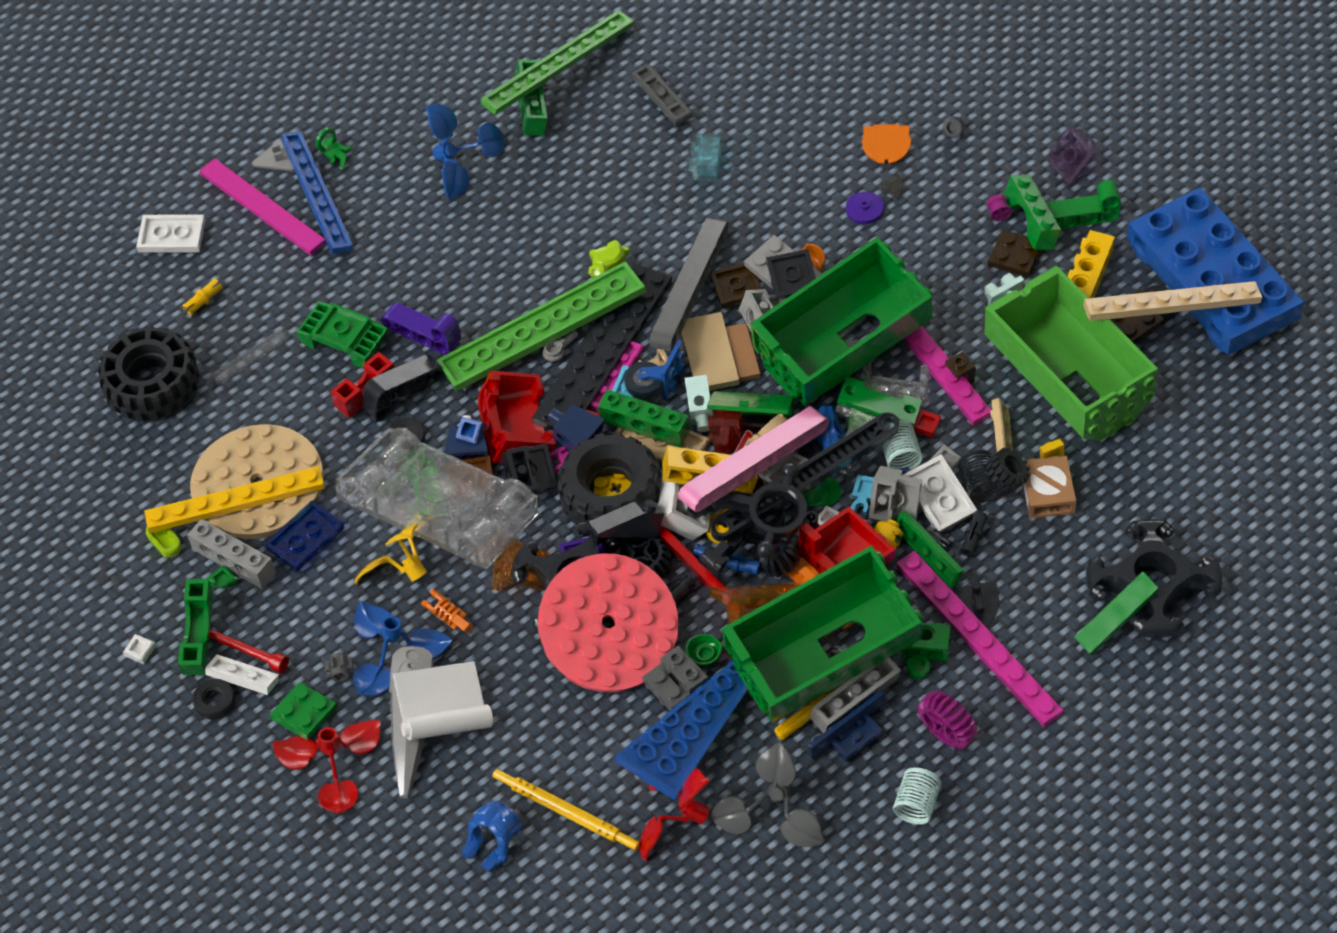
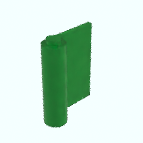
(752, 403)

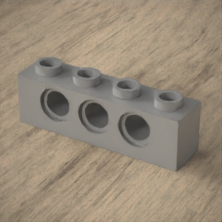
(231, 553)
(854, 693)

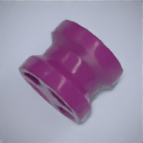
(999, 207)

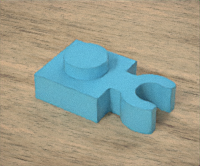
(862, 493)

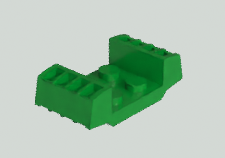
(343, 331)

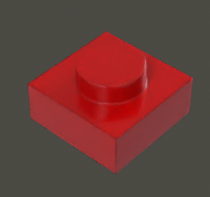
(927, 423)

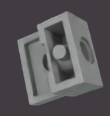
(756, 303)
(894, 494)

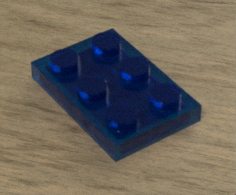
(304, 536)

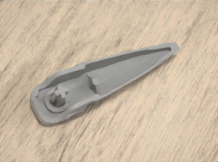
(405, 751)

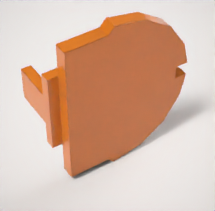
(886, 142)

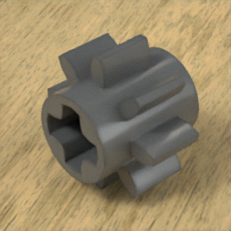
(339, 667)

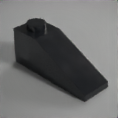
(631, 520)

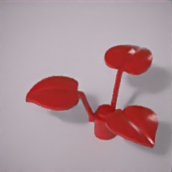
(297, 751)
(690, 808)

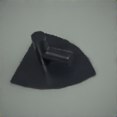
(980, 599)

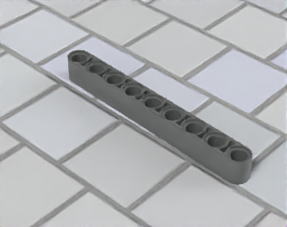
(689, 284)

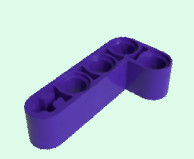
(434, 334)

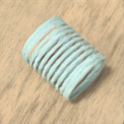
(889, 455)
(928, 810)

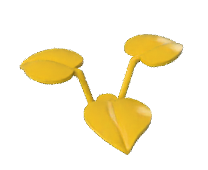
(412, 563)

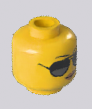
(891, 531)

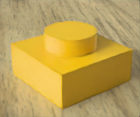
(1051, 449)

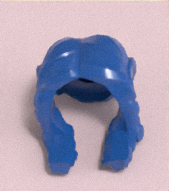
(502, 822)

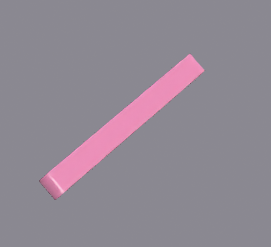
(753, 459)

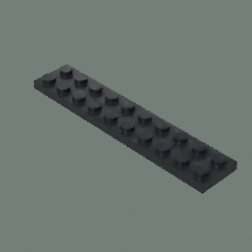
(602, 349)

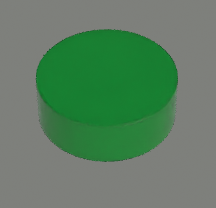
(918, 667)

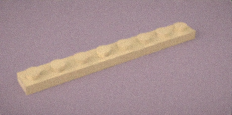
(1172, 301)

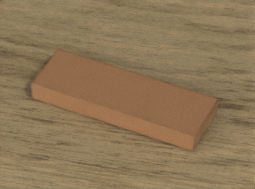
(743, 352)

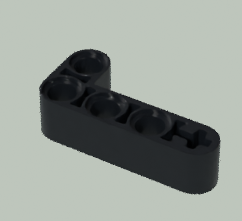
(398, 382)

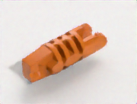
(448, 612)

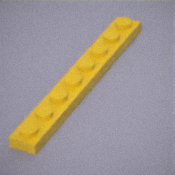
(234, 499)

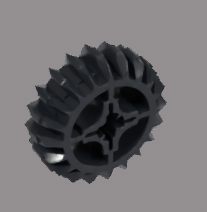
(641, 550)

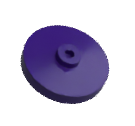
(864, 207)

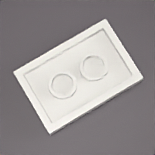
(171, 233)
(942, 494)

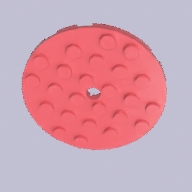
(573, 626)

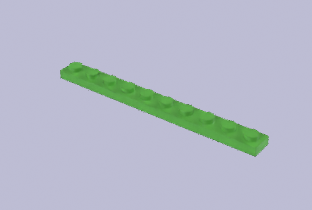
(556, 62)

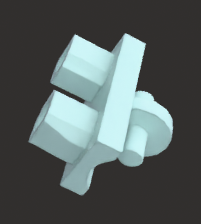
(1009, 284)

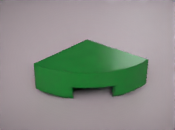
(222, 578)

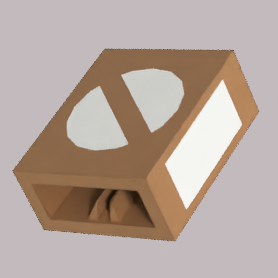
(1049, 488)

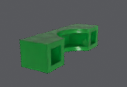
(1041, 224)
(198, 610)

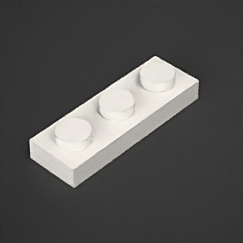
(242, 674)

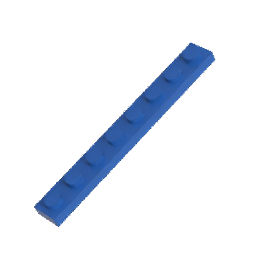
(316, 192)

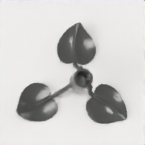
(776, 767)

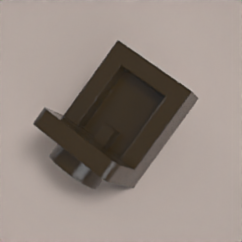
(961, 366)

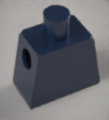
(574, 426)

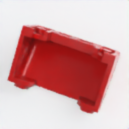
(507, 408)

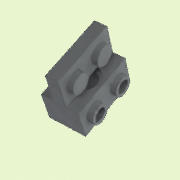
(674, 678)

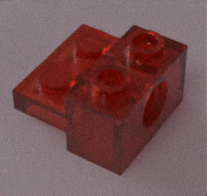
(725, 430)

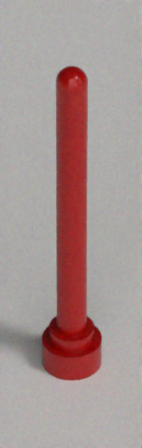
(277, 662)

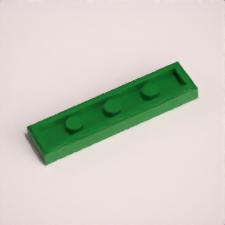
(929, 550)
(1117, 613)

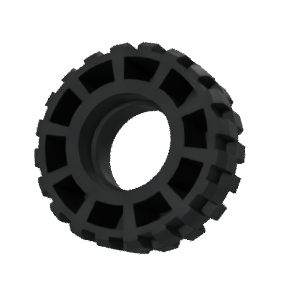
(155, 396)

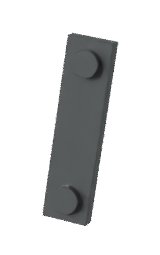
(662, 95)

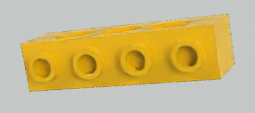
(1092, 262)
(684, 465)

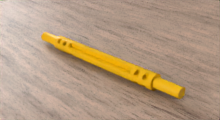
(566, 809)

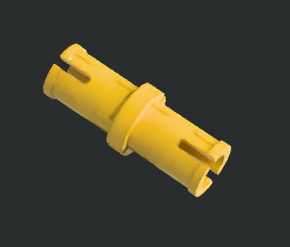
(202, 296)

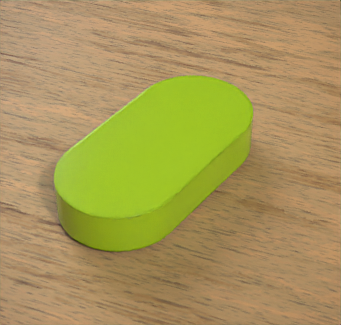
(165, 542)

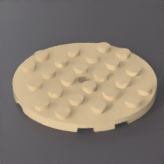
(249, 453)

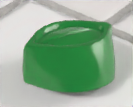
(704, 650)

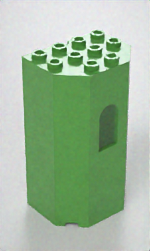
(1051, 338)

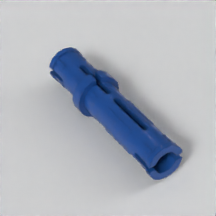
(736, 562)

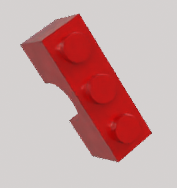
(349, 396)

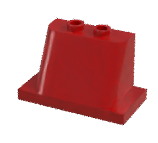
(839, 540)

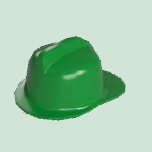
(823, 495)

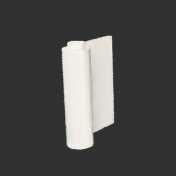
(441, 701)

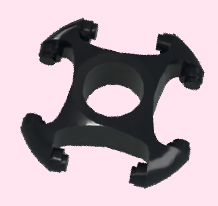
(1155, 556)
(548, 567)

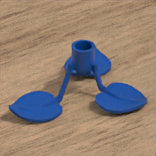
(442, 122)
(374, 620)

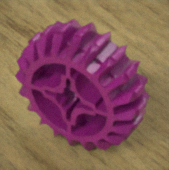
(947, 719)

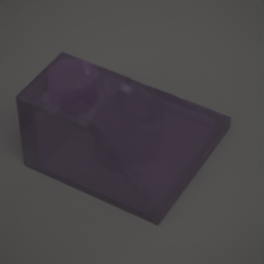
(1072, 154)

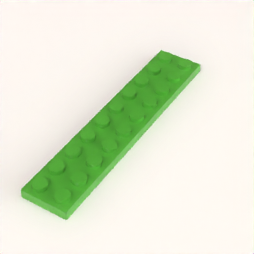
(541, 326)

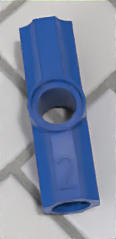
(834, 430)

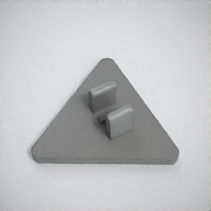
(274, 158)

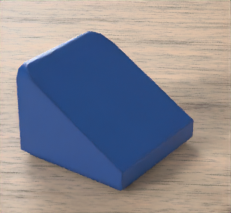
(470, 430)

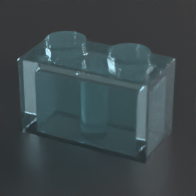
(706, 157)

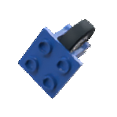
(647, 379)

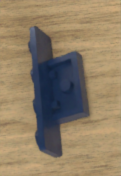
(852, 732)

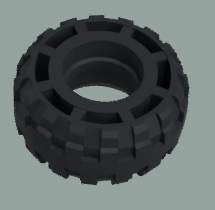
(602, 458)

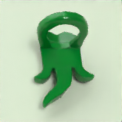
(331, 147)

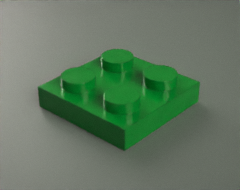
(303, 711)

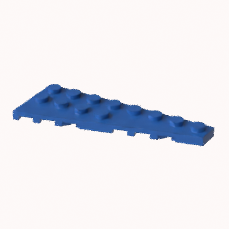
(684, 734)

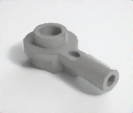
(555, 350)

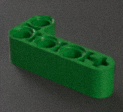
(1090, 209)

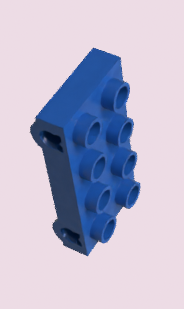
(1199, 246)

